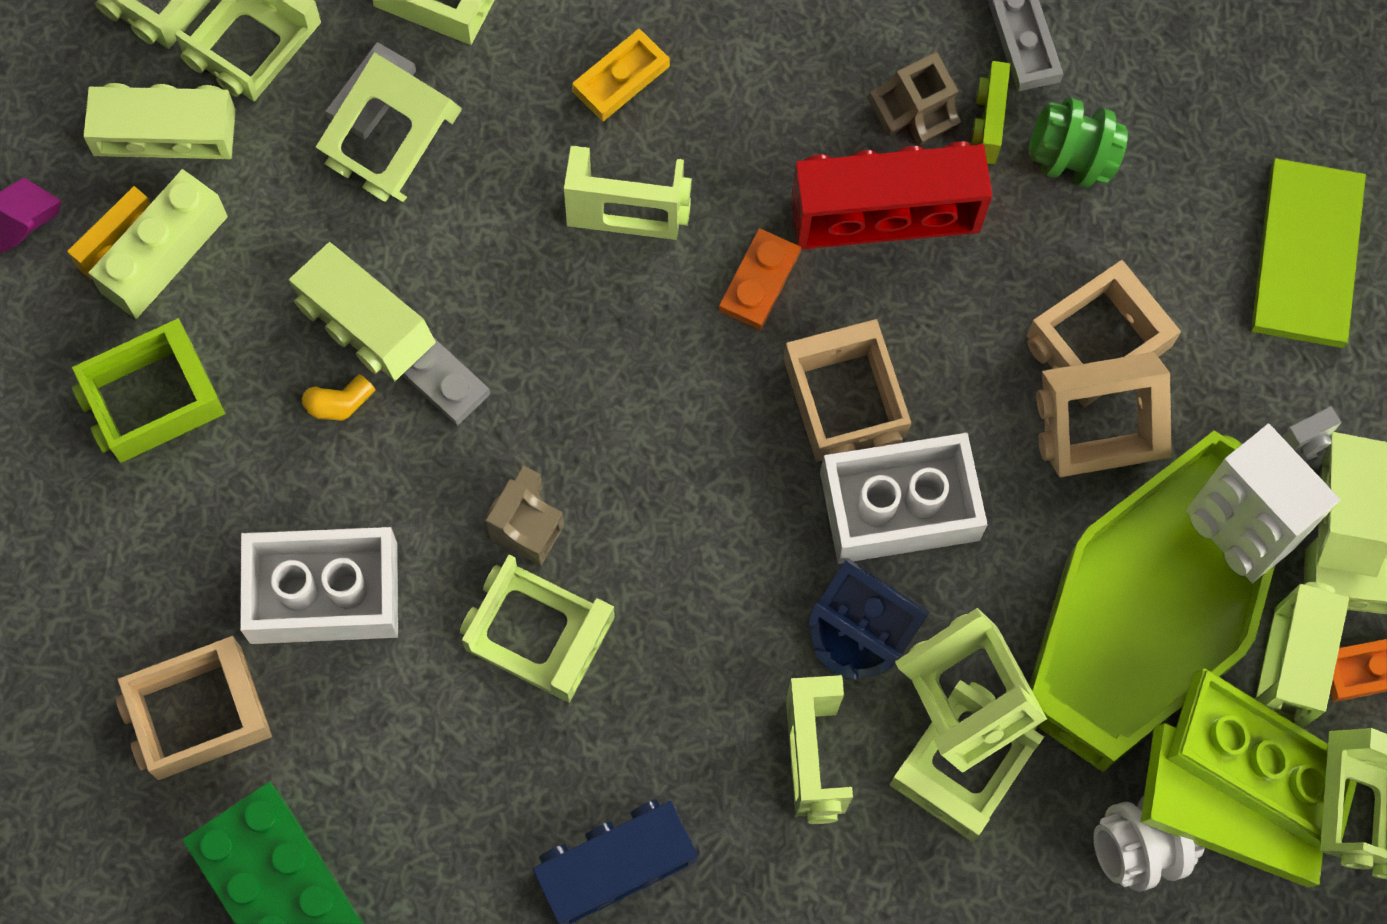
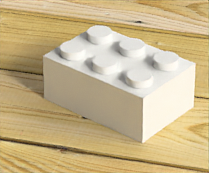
(903, 498)
(1260, 504)
(319, 585)

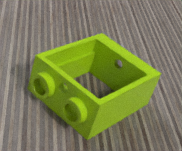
(133, 356)

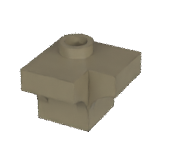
(919, 99)
(523, 520)

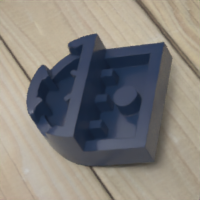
(862, 624)

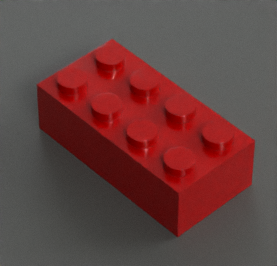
(890, 195)

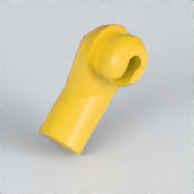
(337, 404)

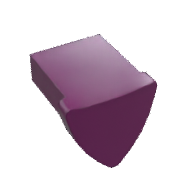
(22, 210)

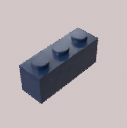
(614, 862)

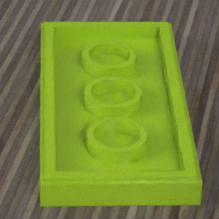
(1309, 253)
(1255, 756)
(1198, 811)

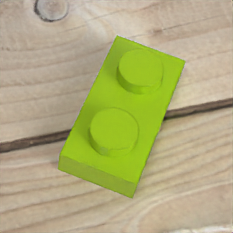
(993, 95)

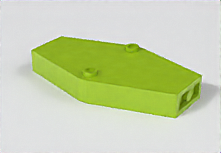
(1142, 613)

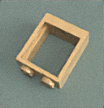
(1130, 299)
(838, 347)
(1099, 378)
(134, 710)

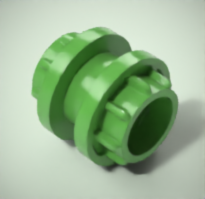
(1077, 142)

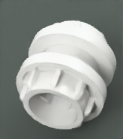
(1139, 853)

